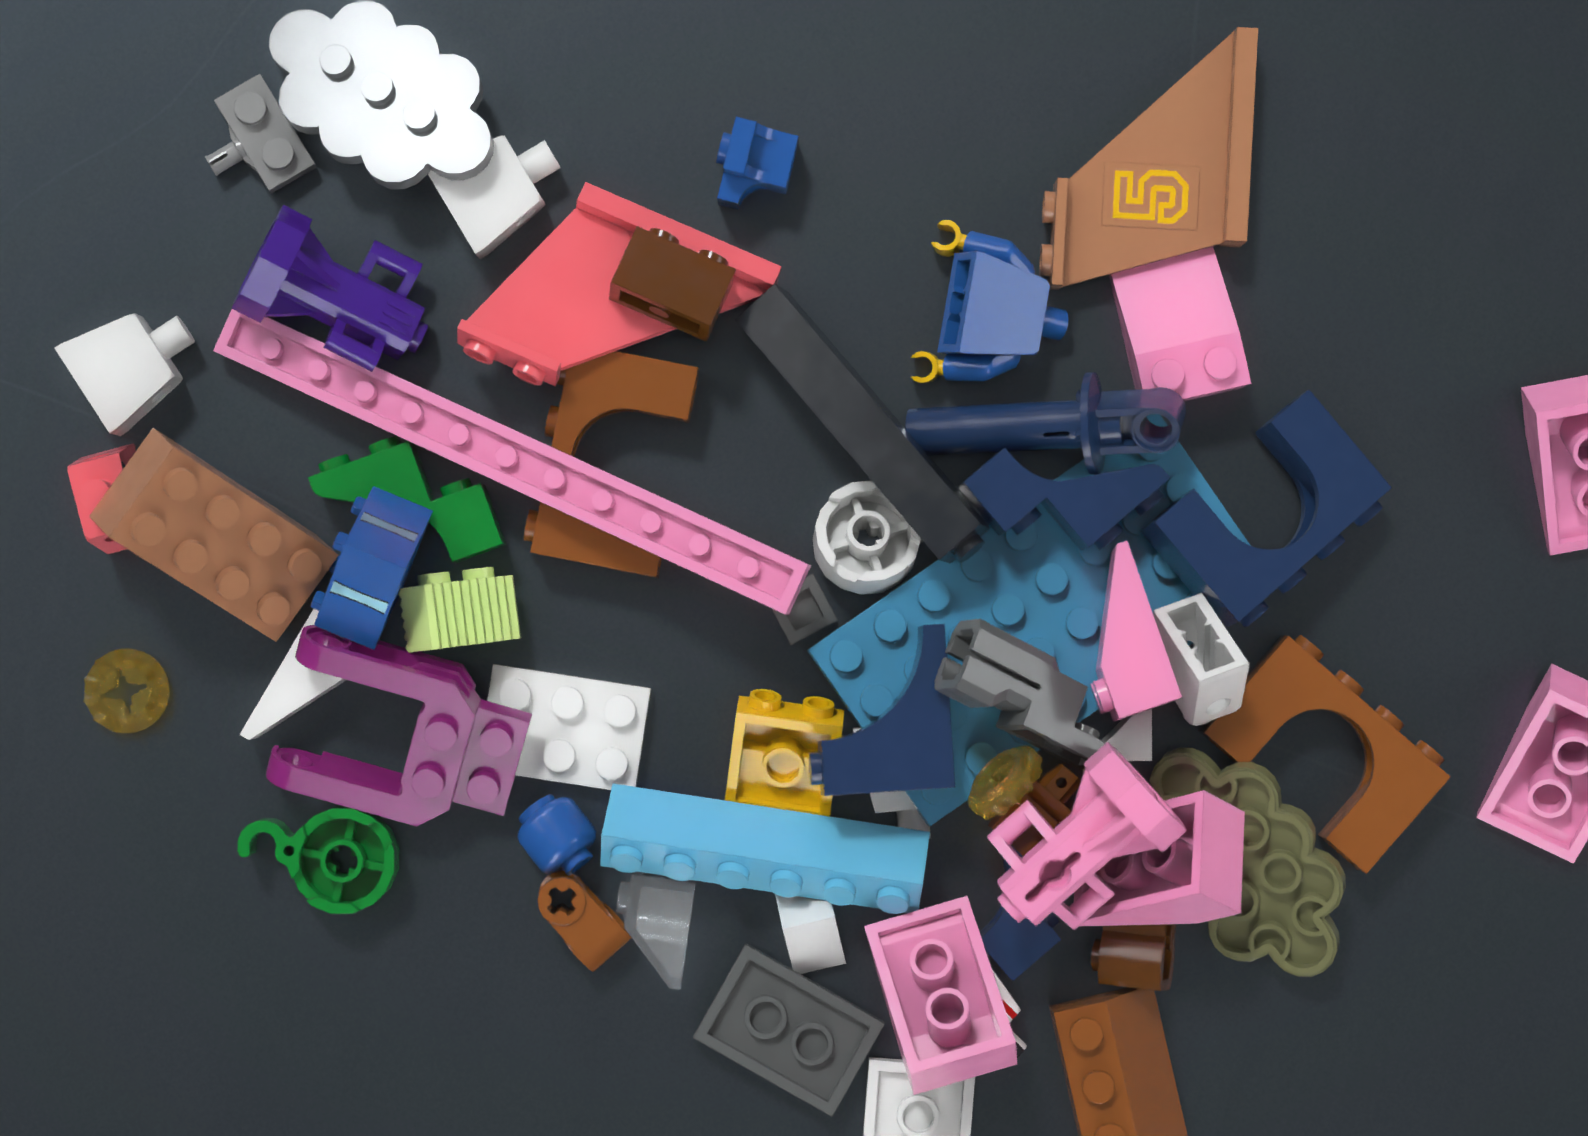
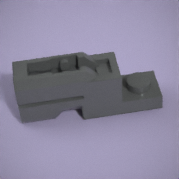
(1024, 684)

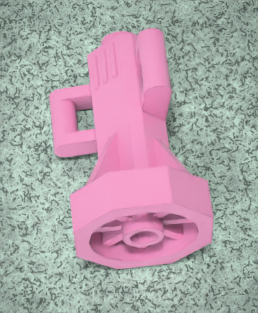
(1110, 818)

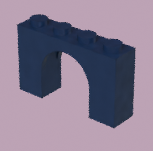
(1334, 489)

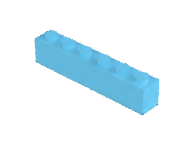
(764, 849)

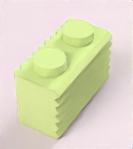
(459, 612)

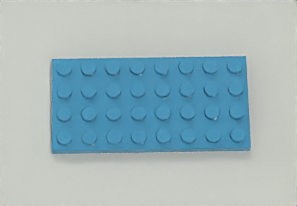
(1022, 584)

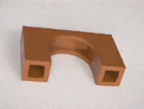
(590, 393)
(1396, 774)

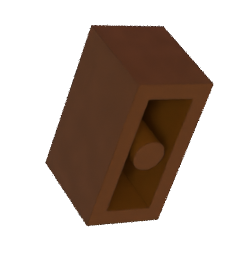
(672, 282)

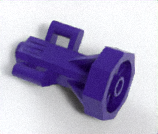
(300, 278)

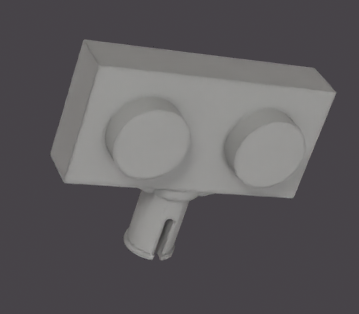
(260, 136)

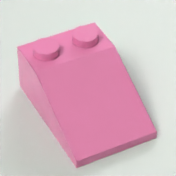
(1180, 326)
(1559, 459)
(1131, 654)
(1544, 773)
(1186, 882)
(941, 995)

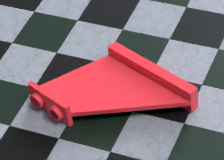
(558, 300)

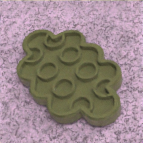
(1284, 879)

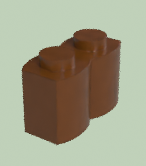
(1135, 956)

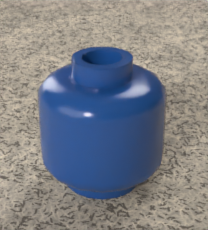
(556, 835)

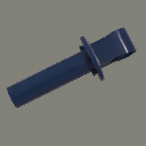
(1095, 421)

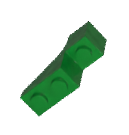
(460, 516)

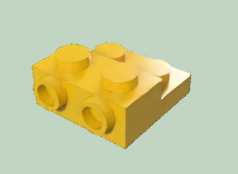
(773, 751)

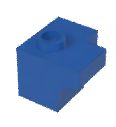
(754, 161)

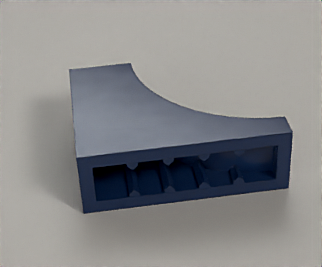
(902, 747)

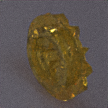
(146, 705)
(1004, 781)

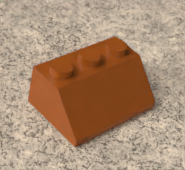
(1118, 1065)

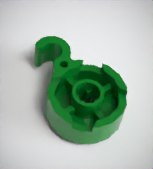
(310, 857)

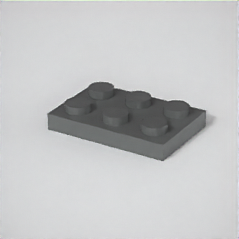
(788, 1029)

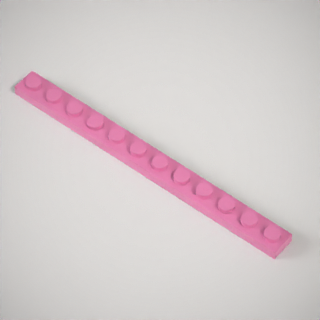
(517, 461)

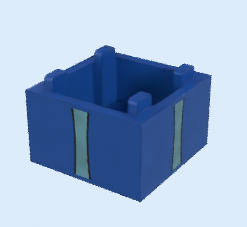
(371, 566)

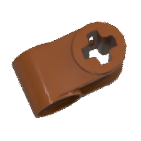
(588, 925)

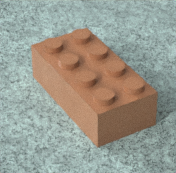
(213, 535)

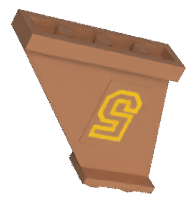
(1166, 180)

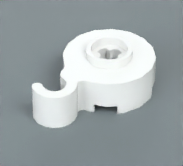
(853, 564)

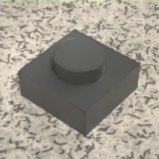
(809, 613)

